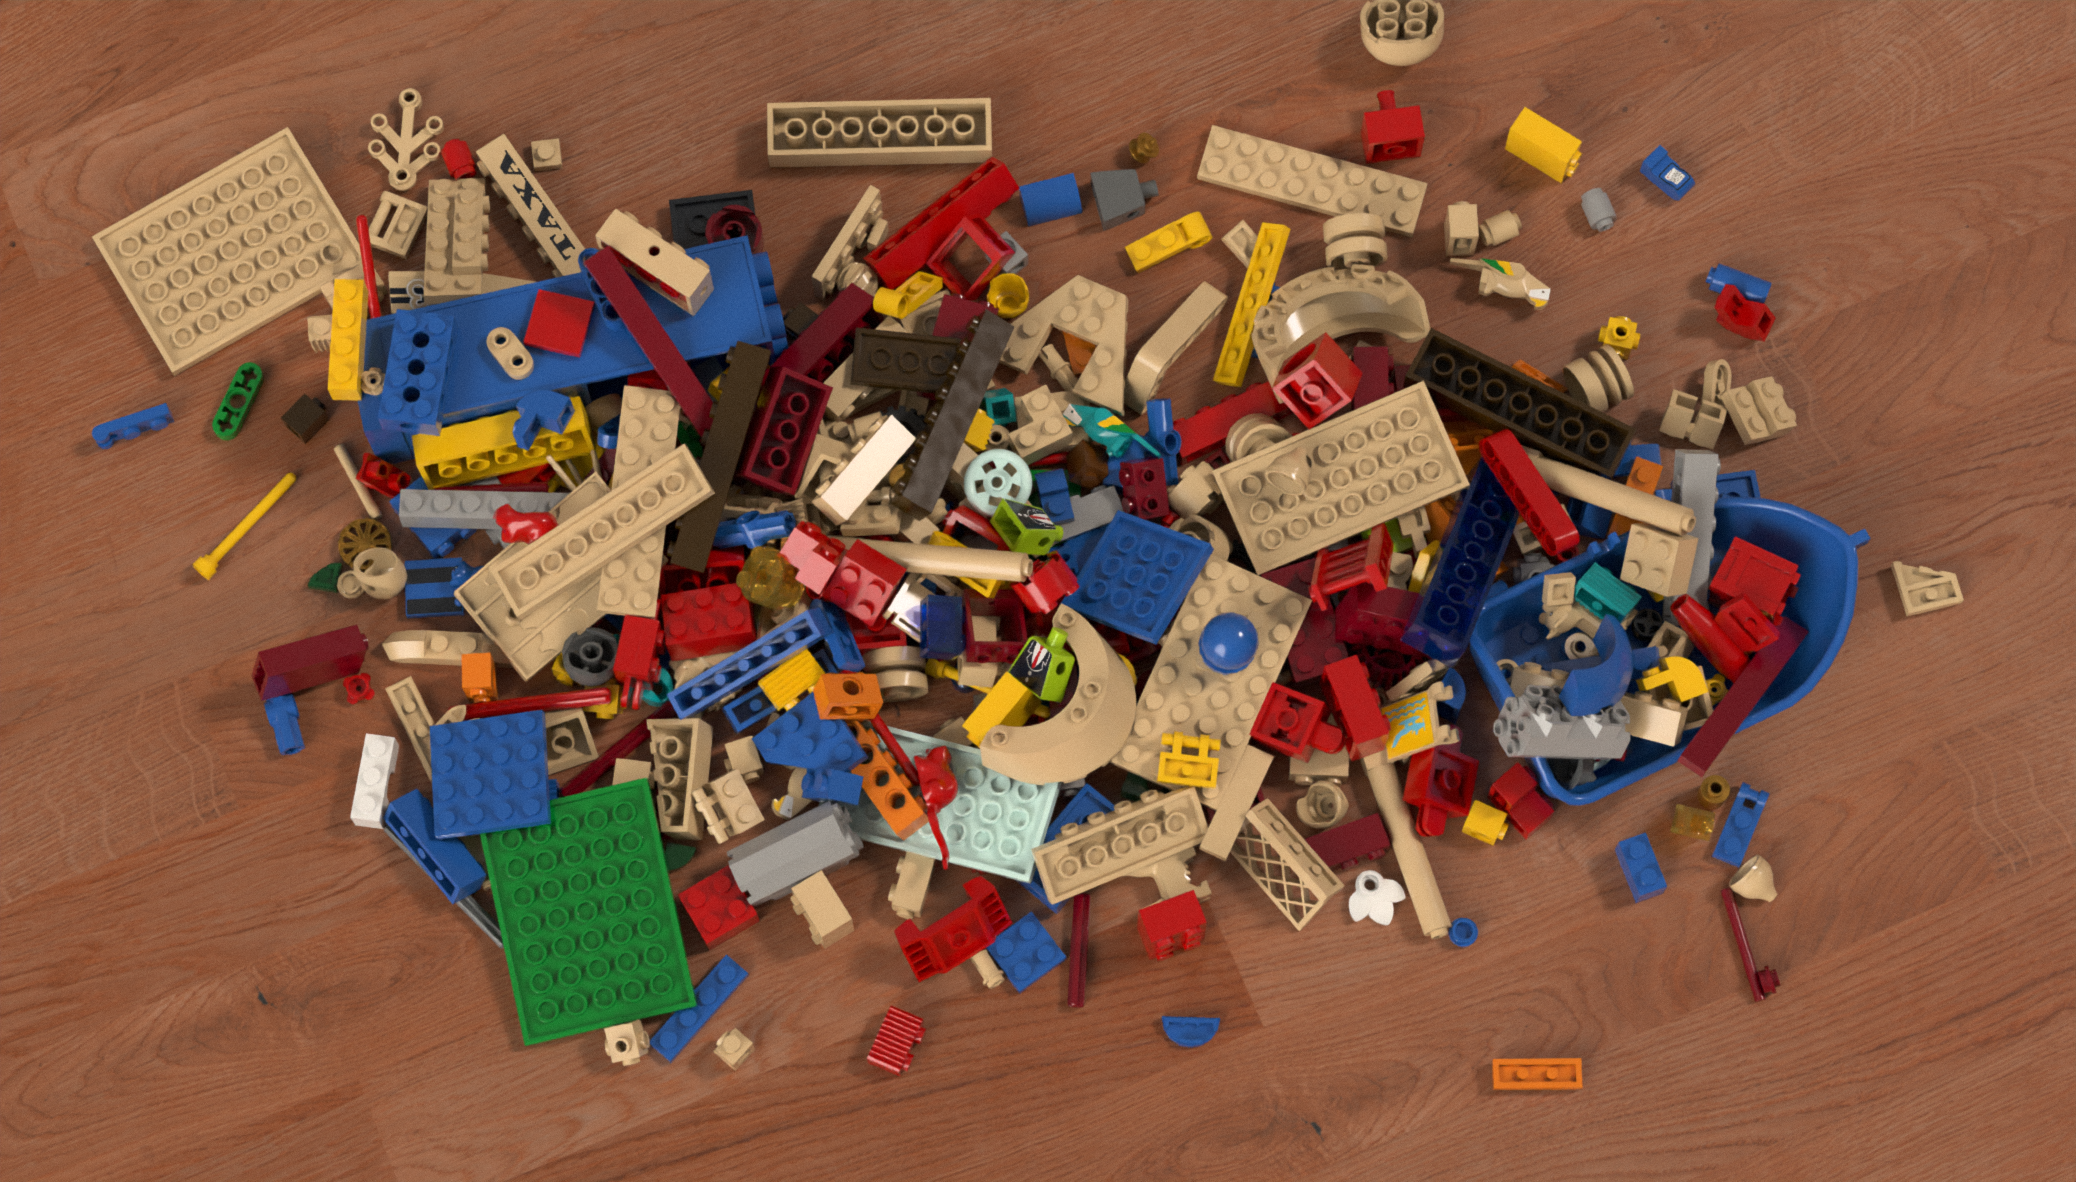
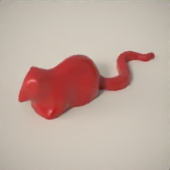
(523, 526)
(938, 789)

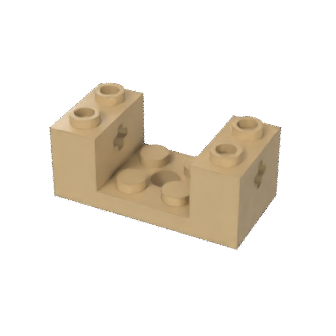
(920, 531)

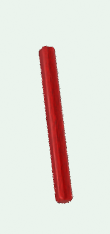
(545, 702)

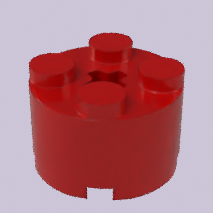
(1046, 584)

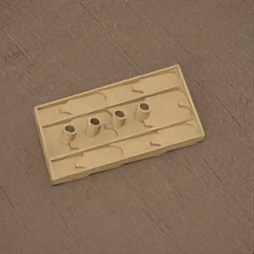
(541, 635)

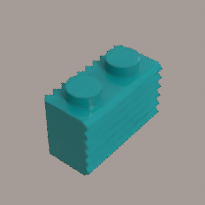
(1605, 594)

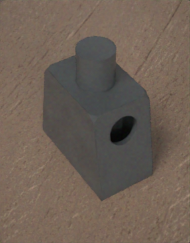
(1120, 196)

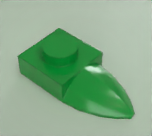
(688, 435)

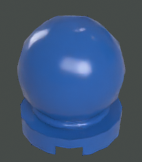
(1228, 643)

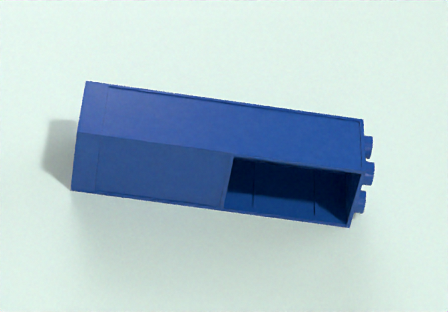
(483, 388)

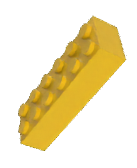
(489, 448)

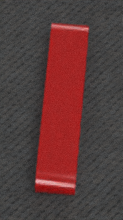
(1529, 492)

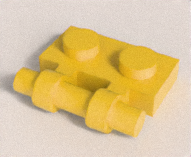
(1188, 769)

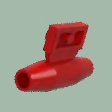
(1728, 635)

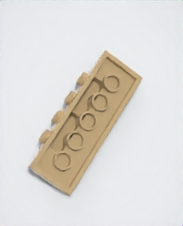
(456, 239)
(1119, 841)

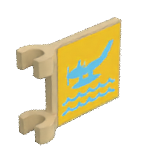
(1416, 723)

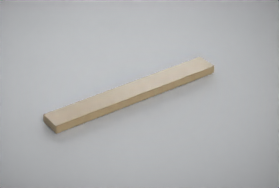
(417, 724)

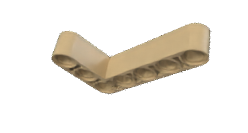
(1169, 344)

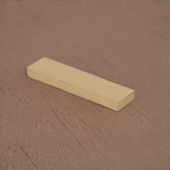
(1236, 802)

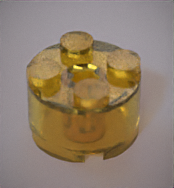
(770, 579)

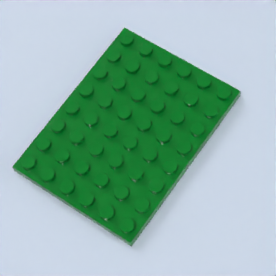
(589, 915)

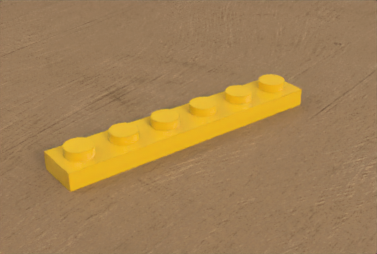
(1253, 295)

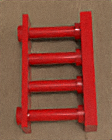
(1352, 565)

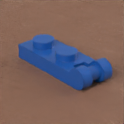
(132, 425)
(841, 641)
(1740, 826)

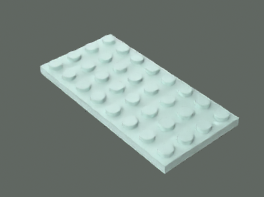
(985, 826)

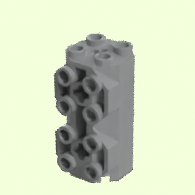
(1543, 728)
(794, 852)

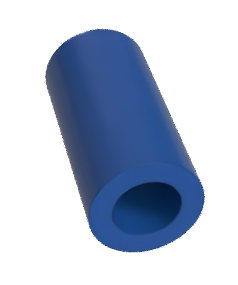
(1750, 287)

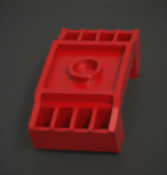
(956, 934)

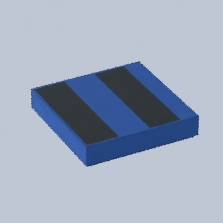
(429, 588)

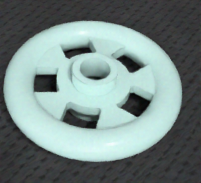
(1001, 458)

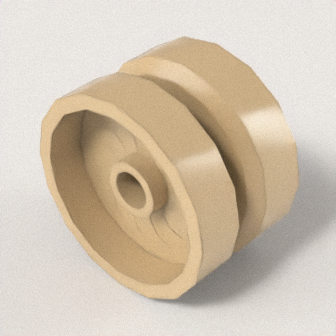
(1355, 240)
(1252, 435)
(897, 672)

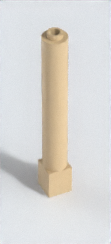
(1613, 495)
(951, 560)
(1407, 845)

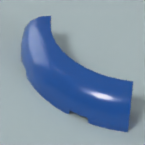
(1604, 684)

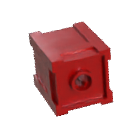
(1758, 574)

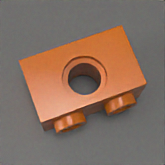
(479, 677)
(848, 696)

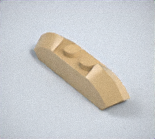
(439, 647)

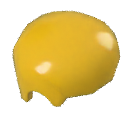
(1008, 294)

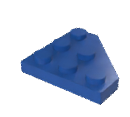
(809, 742)

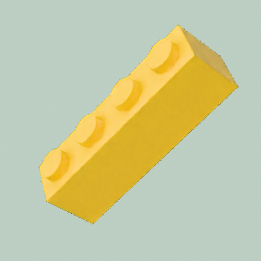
(347, 339)

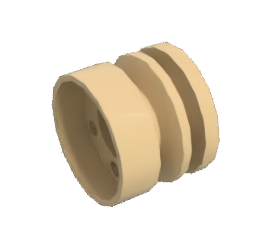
(1599, 379)

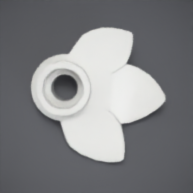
(1375, 902)

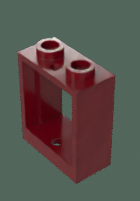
(1004, 604)

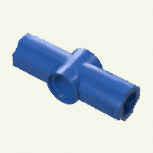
(1163, 437)
(754, 529)
(284, 717)

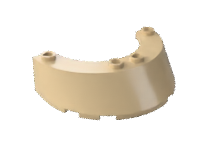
(1339, 305)
(1085, 731)

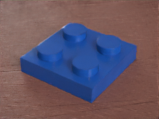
(1025, 952)

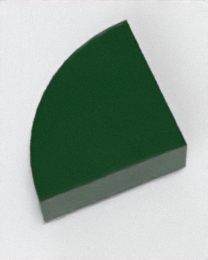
(326, 578)
(678, 856)

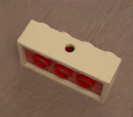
(656, 262)

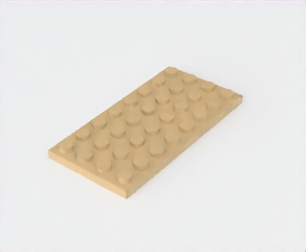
(1361, 475)
(1193, 698)

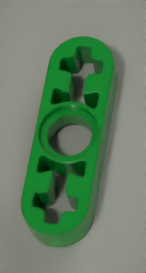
(237, 422)

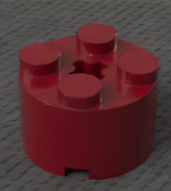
(735, 221)

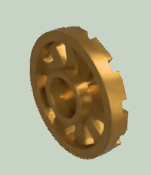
(362, 541)

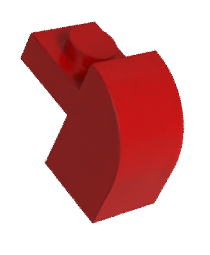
(1742, 316)

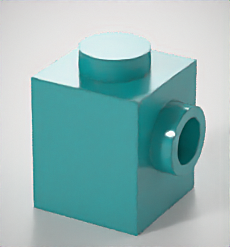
(999, 406)

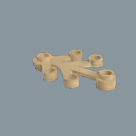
(406, 144)

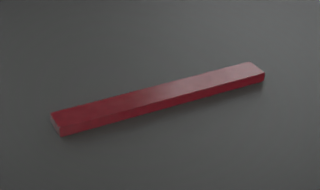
(651, 338)
(1742, 698)

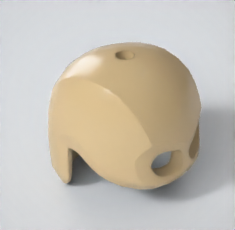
(1316, 806)

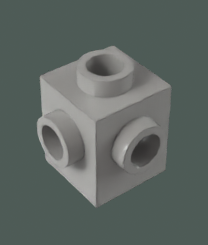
(1528, 565)

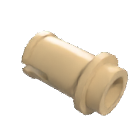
(987, 969)

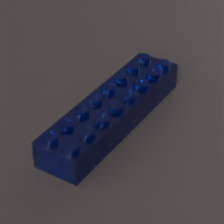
(1462, 568)

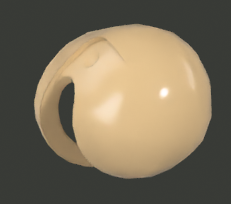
(386, 575)

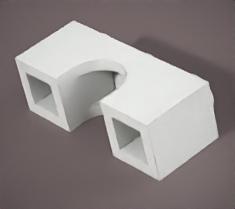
(376, 765)

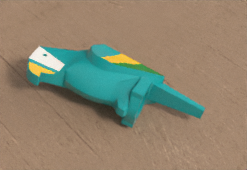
(1104, 429)

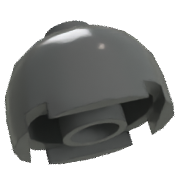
(590, 656)

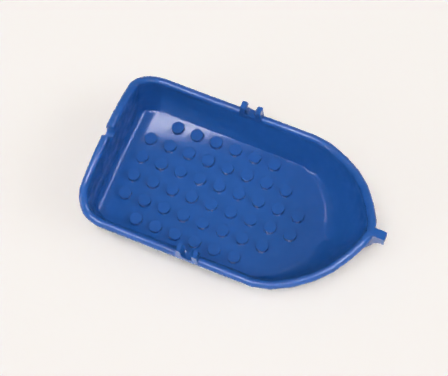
(1822, 606)

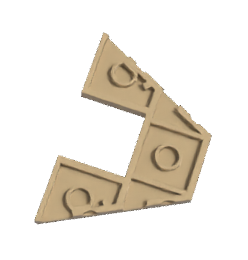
(1090, 314)

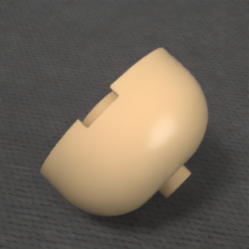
(1402, 30)

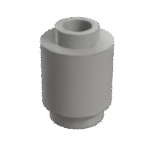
(1598, 209)

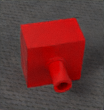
(1392, 131)

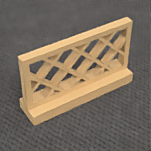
(1293, 852)

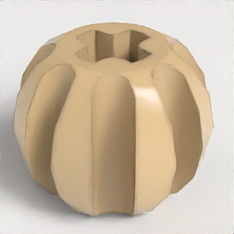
(860, 275)

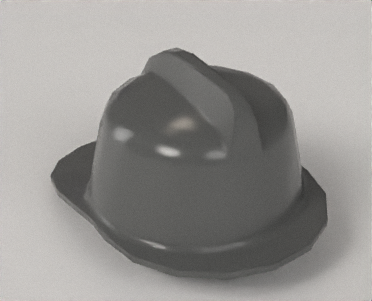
(1572, 771)

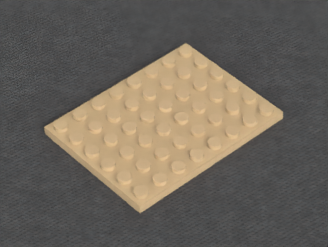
(229, 250)

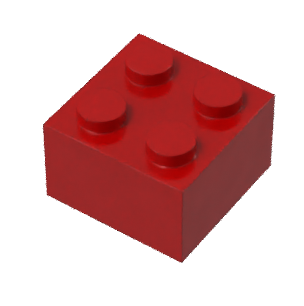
(864, 582)
(718, 908)

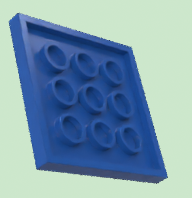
(1138, 576)
(490, 774)

